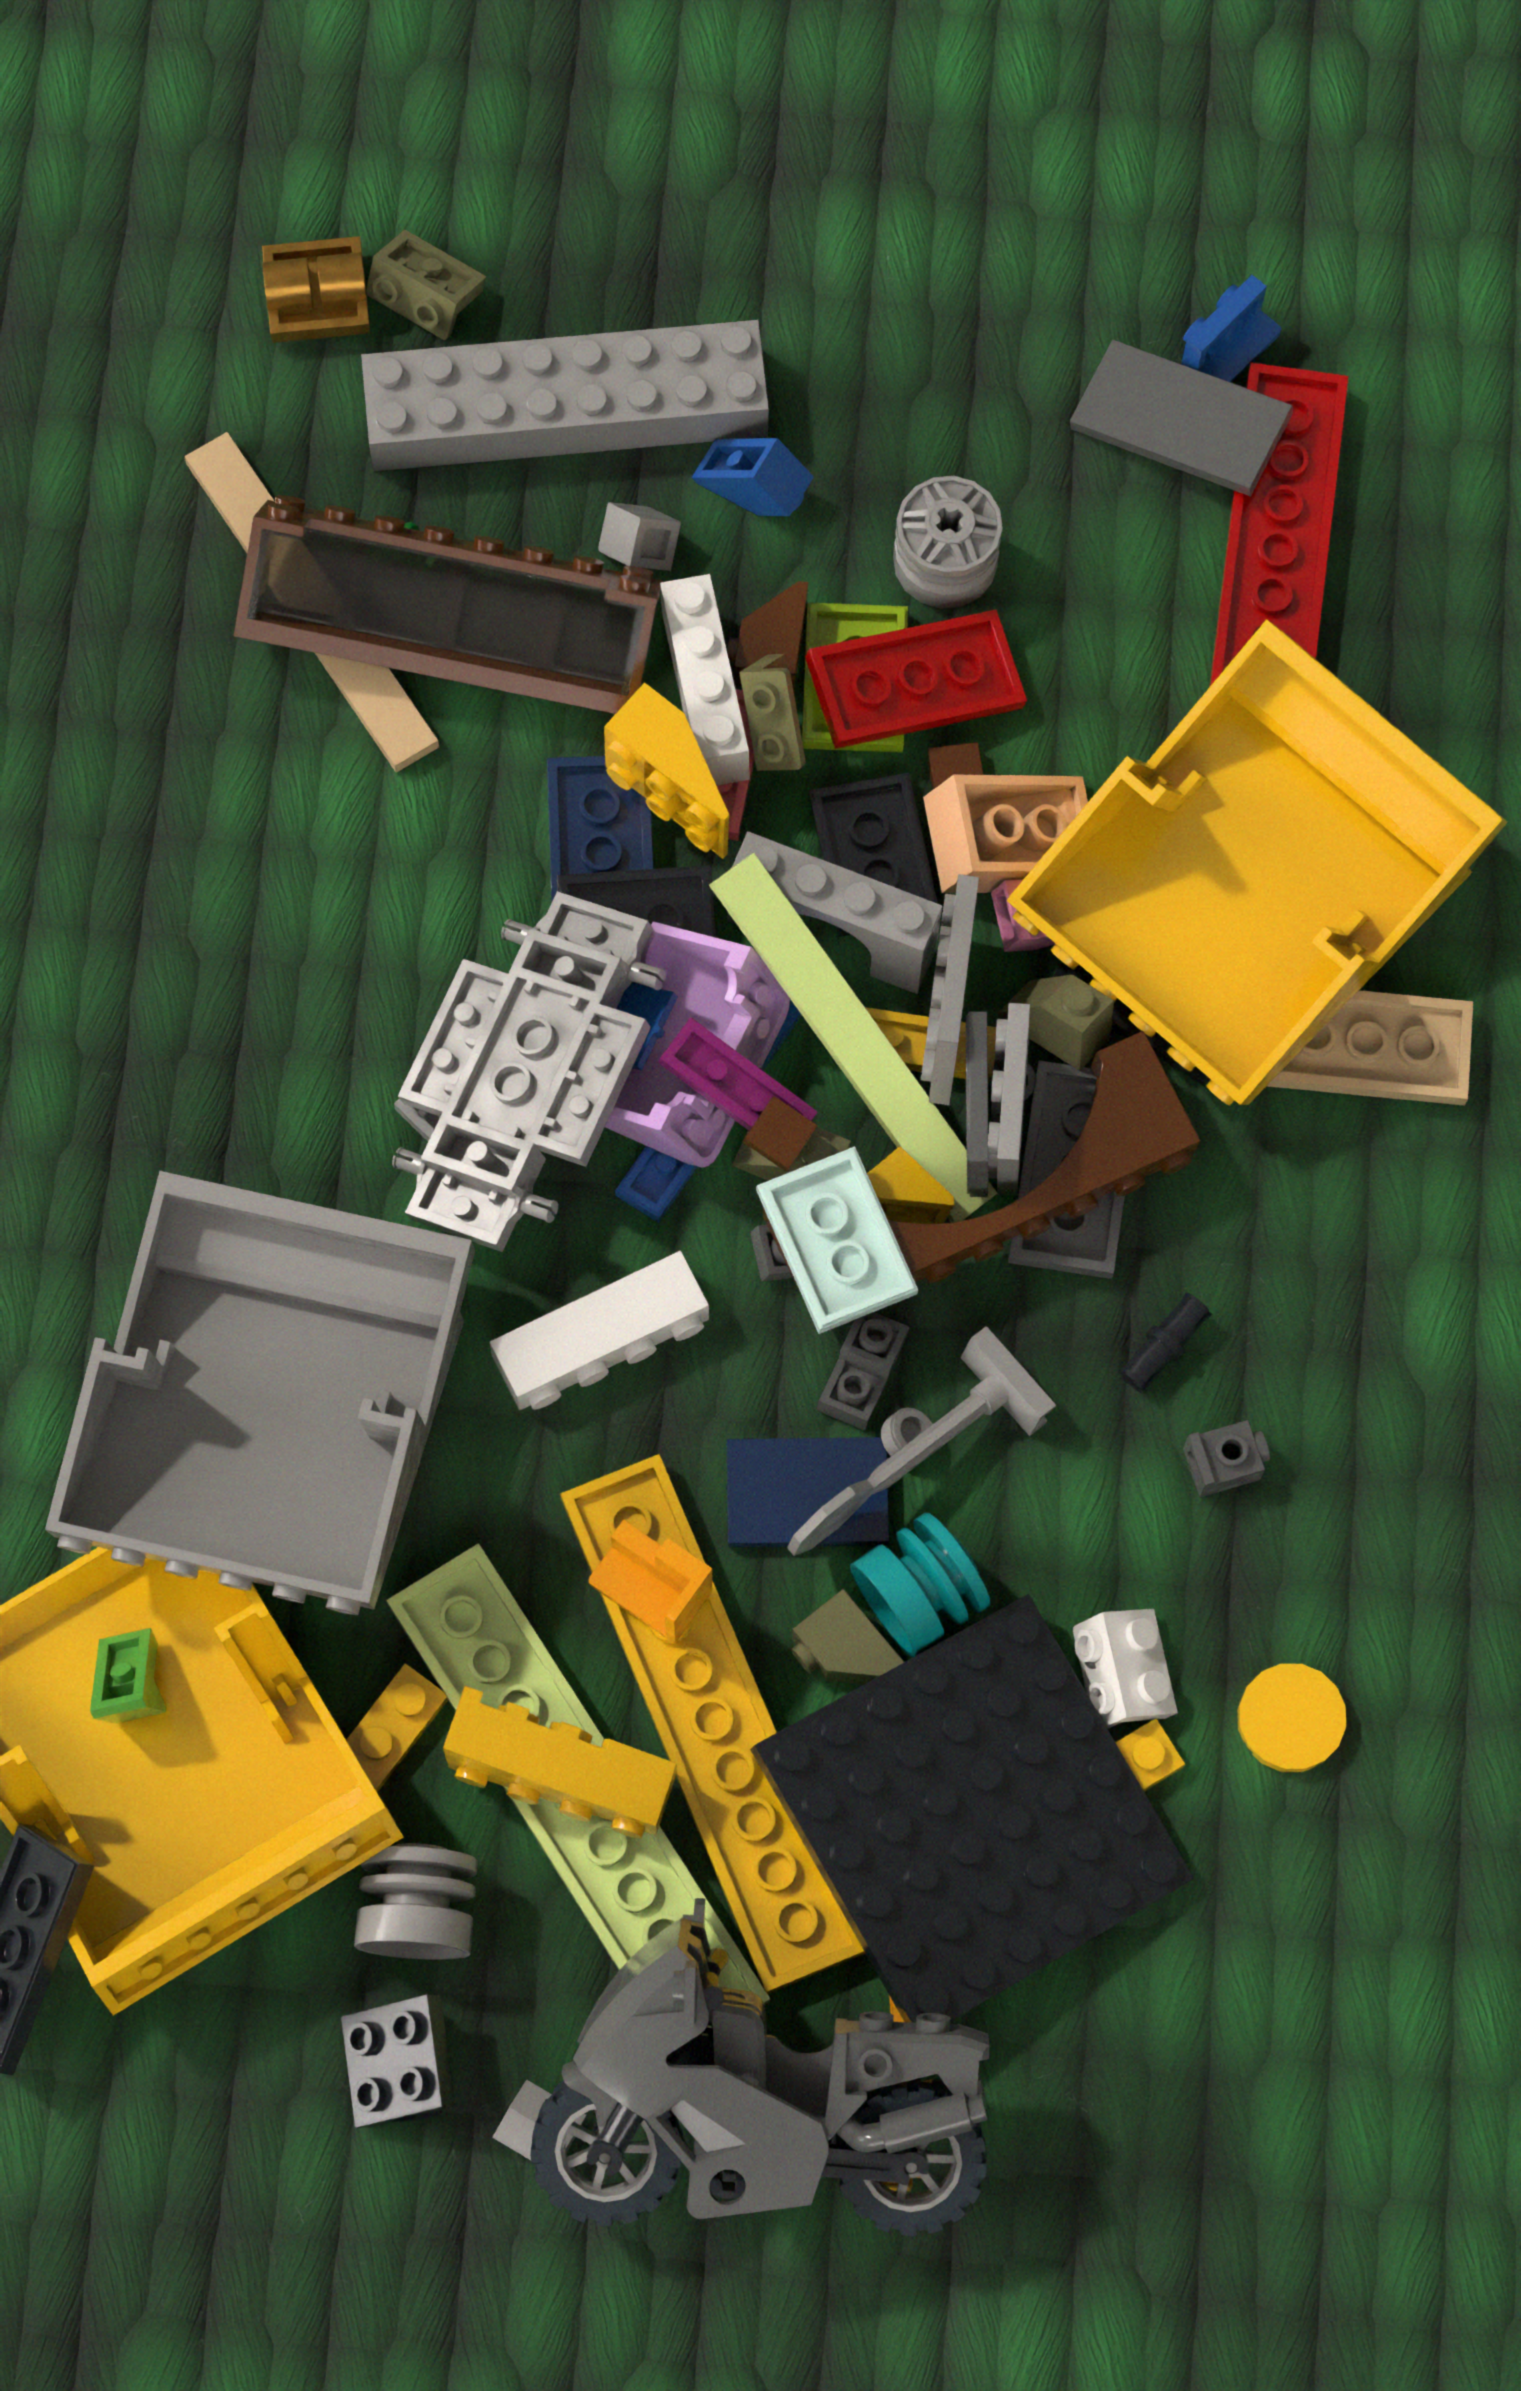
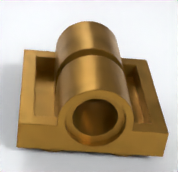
(315, 289)

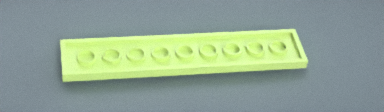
(481, 1639)

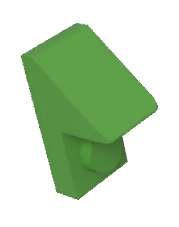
(125, 1678)

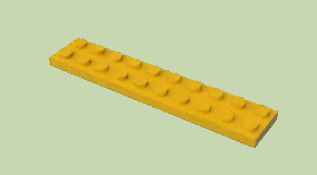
(708, 1723)

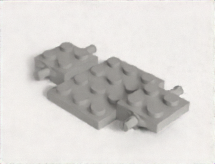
(525, 1068)

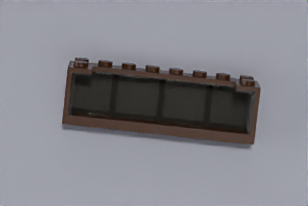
(446, 605)

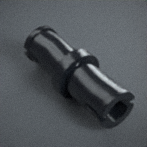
(1164, 1343)

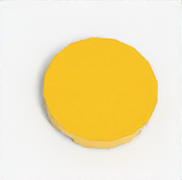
(1291, 1717)

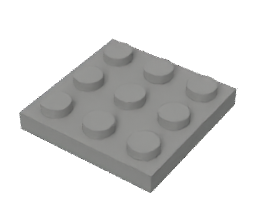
(1008, 1098)

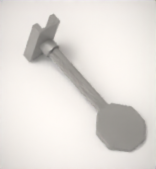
(1001, 1384)

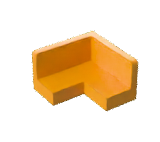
(653, 1581)

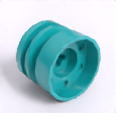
(928, 1578)

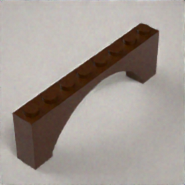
(1128, 1135)

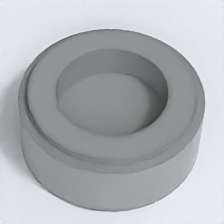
(903, 1428)

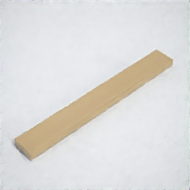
(367, 687)

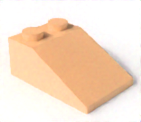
(998, 824)

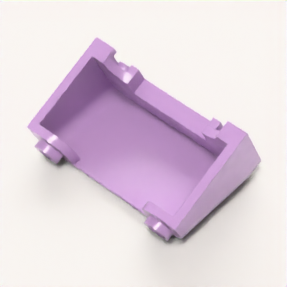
(731, 996)

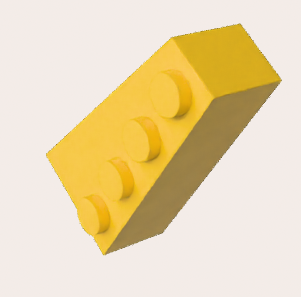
(558, 1765)

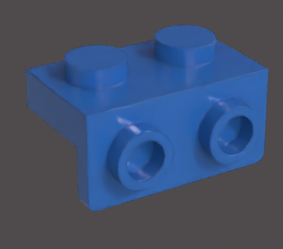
(1231, 334)

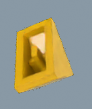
(909, 1191)

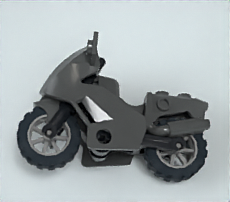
(761, 2114)

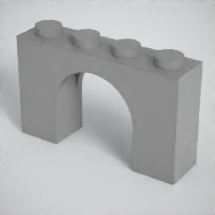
(890, 922)

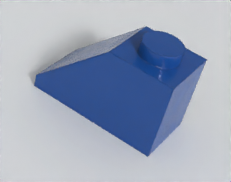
(754, 475)

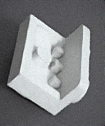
(1124, 1666)

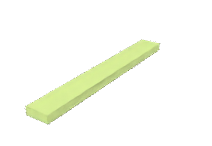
(846, 1028)

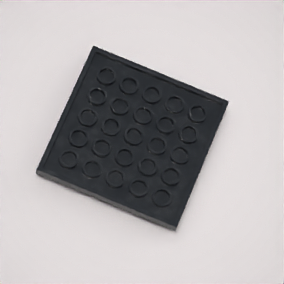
(971, 1814)

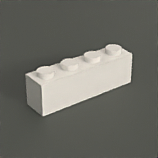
(705, 676)
(600, 1331)

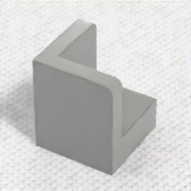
(639, 536)

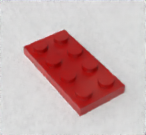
(915, 678)

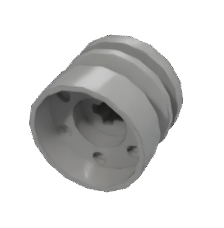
(947, 566)
(415, 1910)

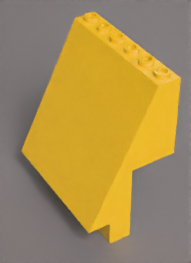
(1255, 866)
(188, 1813)

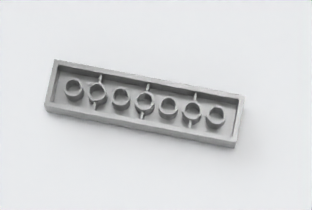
(565, 395)

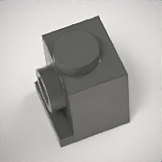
(1215, 1472)

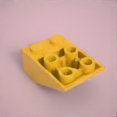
(658, 756)

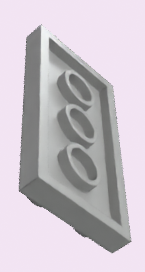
(949, 989)

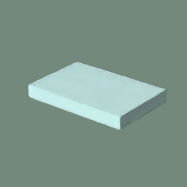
(836, 1240)

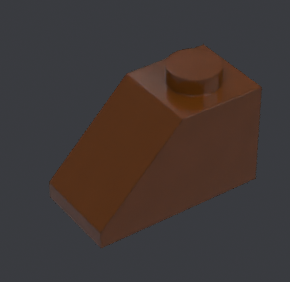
(772, 630)

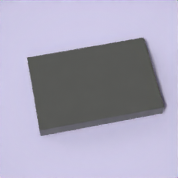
(977, 1104)

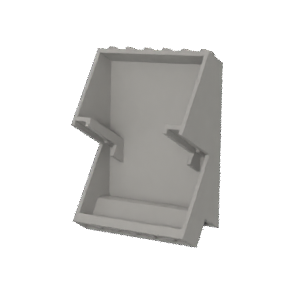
(263, 1394)

